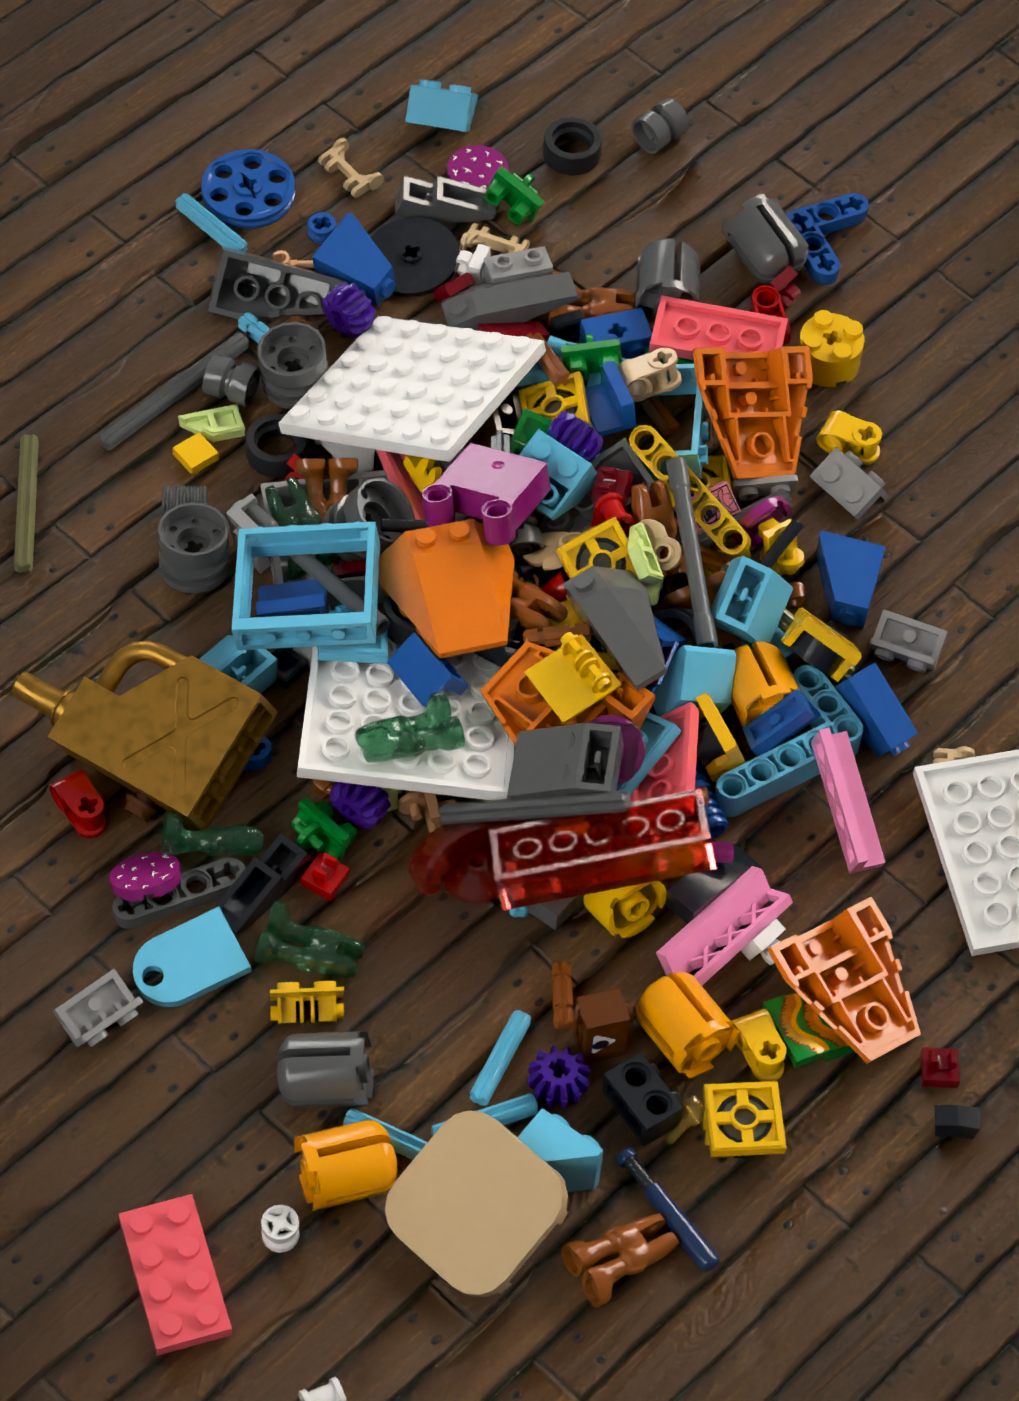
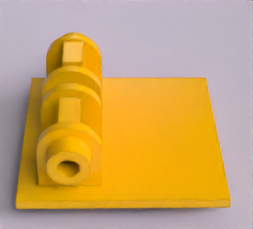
(572, 677)
(289, 993)

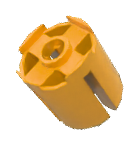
(759, 680)
(685, 1023)
(346, 1163)

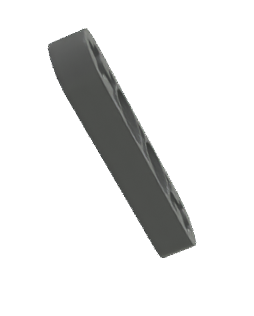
(182, 898)

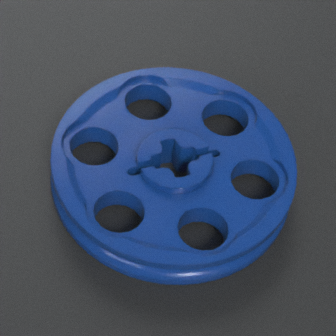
(240, 196)

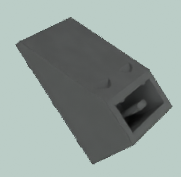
(566, 760)

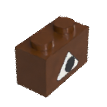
(602, 1025)

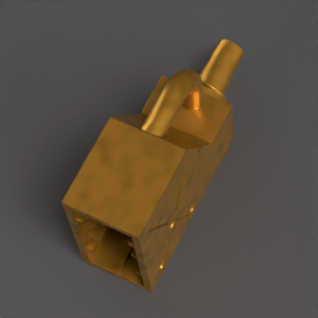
(169, 738)

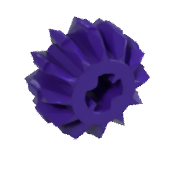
(349, 310)
(576, 435)
(360, 803)
(572, 1073)

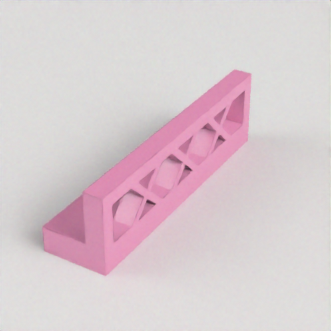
(847, 801)
(718, 925)

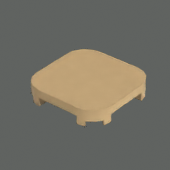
(476, 1203)

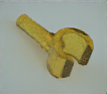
(694, 1113)

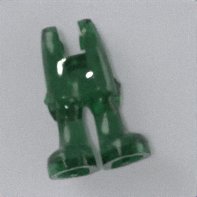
(299, 514)
(399, 736)
(212, 841)
(323, 952)

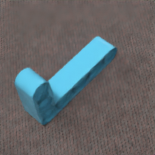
(795, 752)

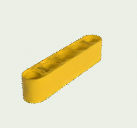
(704, 499)

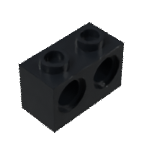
(635, 1102)

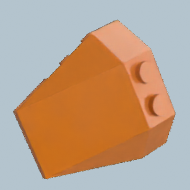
(756, 405)
(451, 586)
(523, 708)
(851, 979)

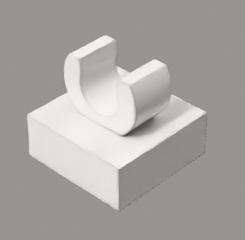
(473, 262)
(764, 941)

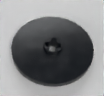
(427, 240)

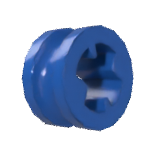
(320, 221)

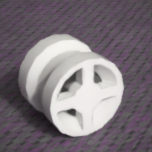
(279, 1219)

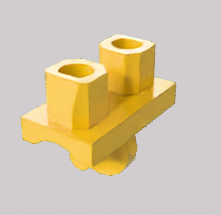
(791, 558)

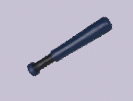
(685, 1231)

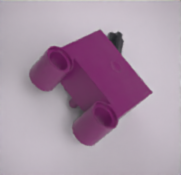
(488, 486)

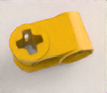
(850, 434)
(761, 1045)

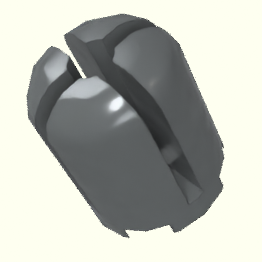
(765, 239)
(663, 275)
(325, 1069)

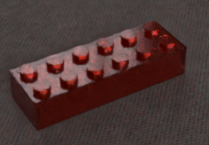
(602, 851)

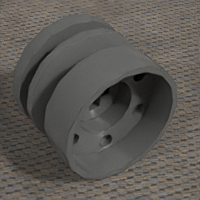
(291, 362)
(370, 503)
(193, 547)

